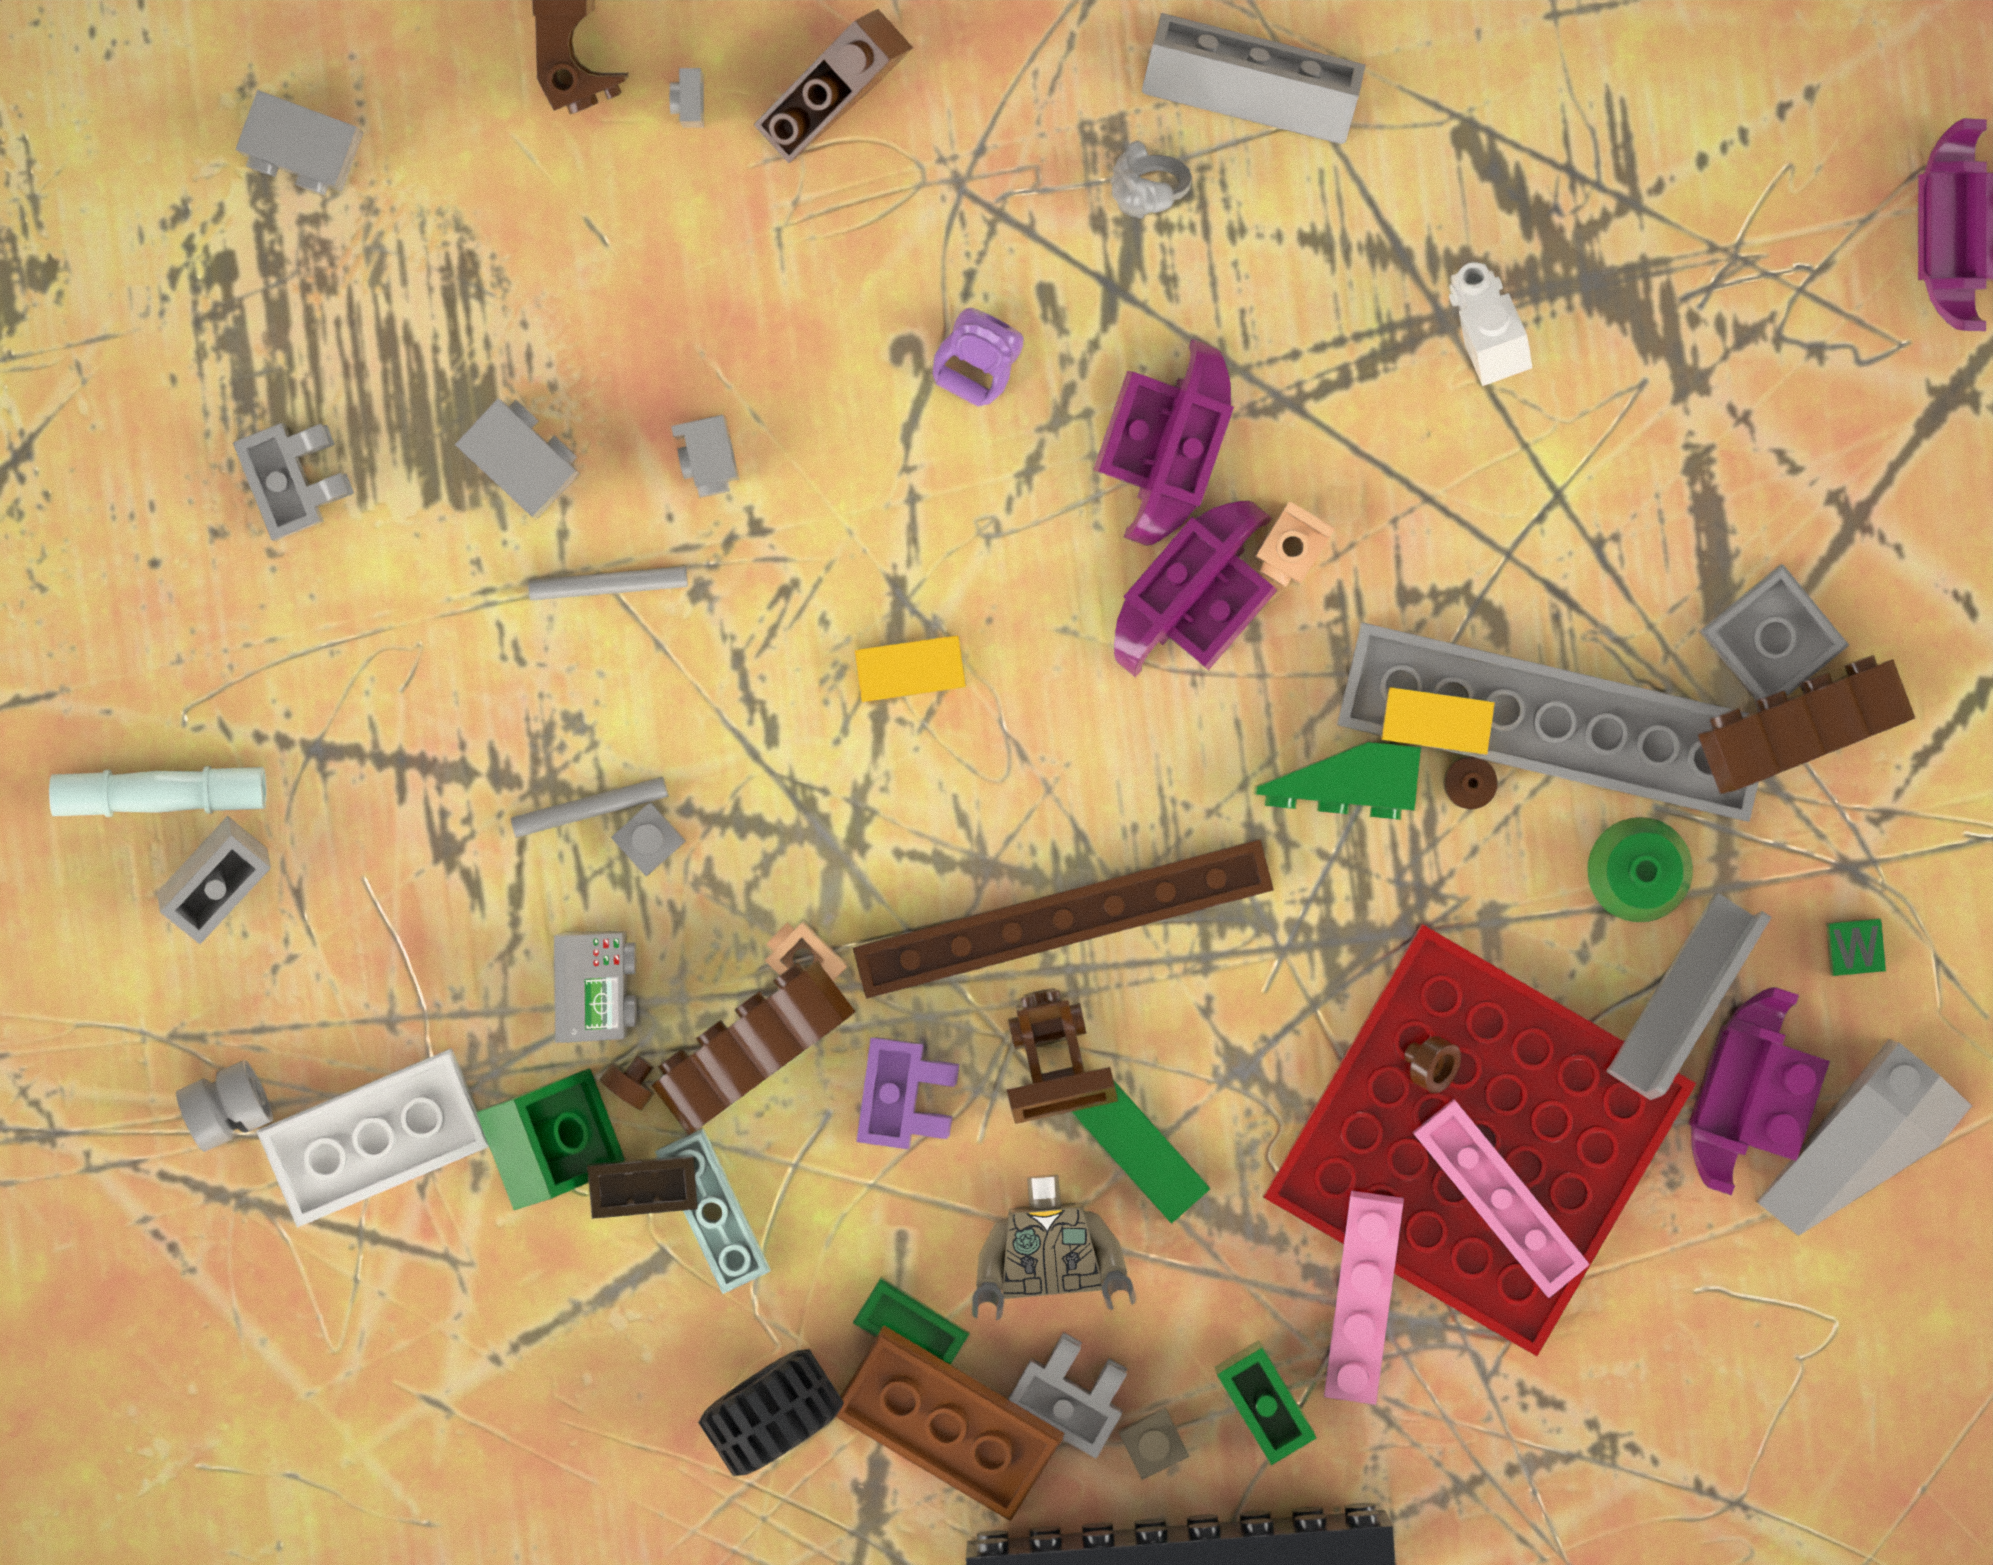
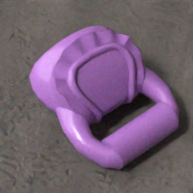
(984, 344)

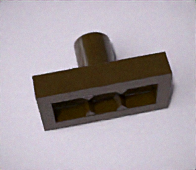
(642, 1186)

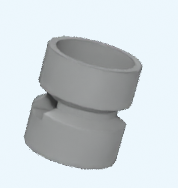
(227, 1104)

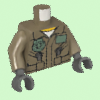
(1049, 1252)

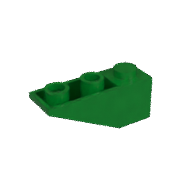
(1362, 775)

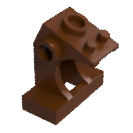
(554, 51)
(1045, 1020)

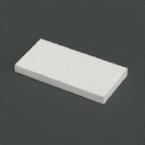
(373, 1137)

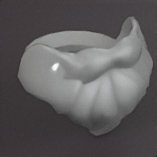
(1140, 196)

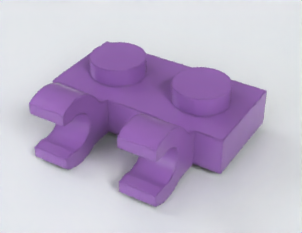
(892, 1093)

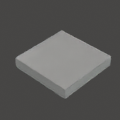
(1774, 636)

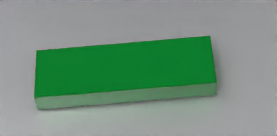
(1144, 1154)

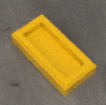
(910, 668)
(1437, 720)

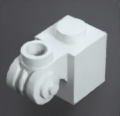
(1489, 324)

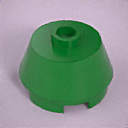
(1640, 869)

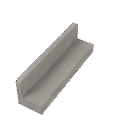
(1253, 78)
(1687, 997)

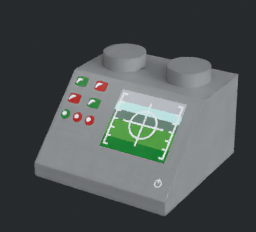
(593, 986)

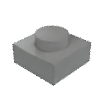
(688, 97)
(648, 839)

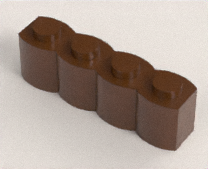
(1805, 726)
(752, 1047)

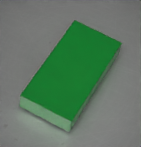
(911, 1319)

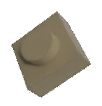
(1153, 1443)

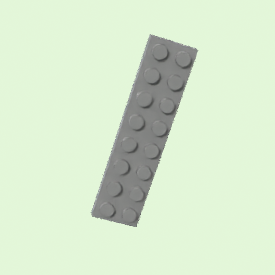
(1551, 719)

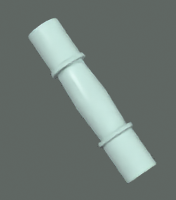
(157, 791)

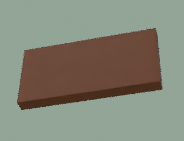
(948, 1423)

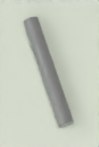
(608, 583)
(589, 807)

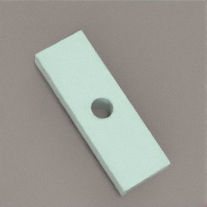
(725, 1242)

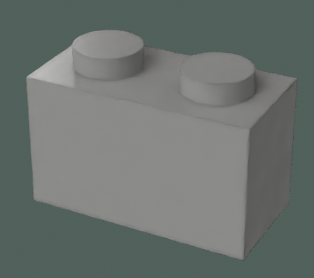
(298, 142)
(519, 457)
(213, 880)

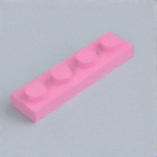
(1501, 1198)
(1363, 1297)

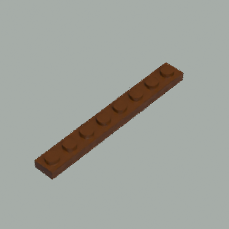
(1063, 918)

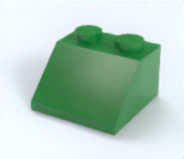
(549, 1138)

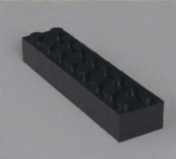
(1306, 1538)

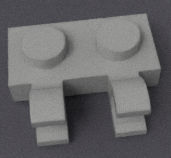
(279, 479)
(1079, 1413)

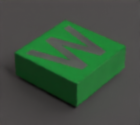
(1856, 947)

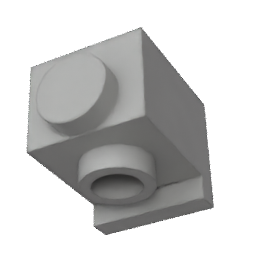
(707, 455)

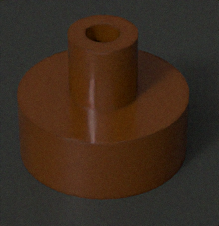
(1457, 779)
(1433, 1063)
(629, 1083)

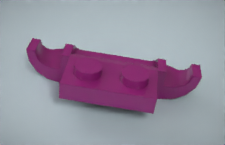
(1956, 225)
(1168, 441)
(1195, 590)
(1753, 1091)

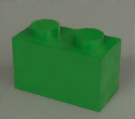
(1265, 1402)

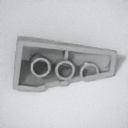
(1874, 1131)

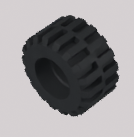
(771, 1412)

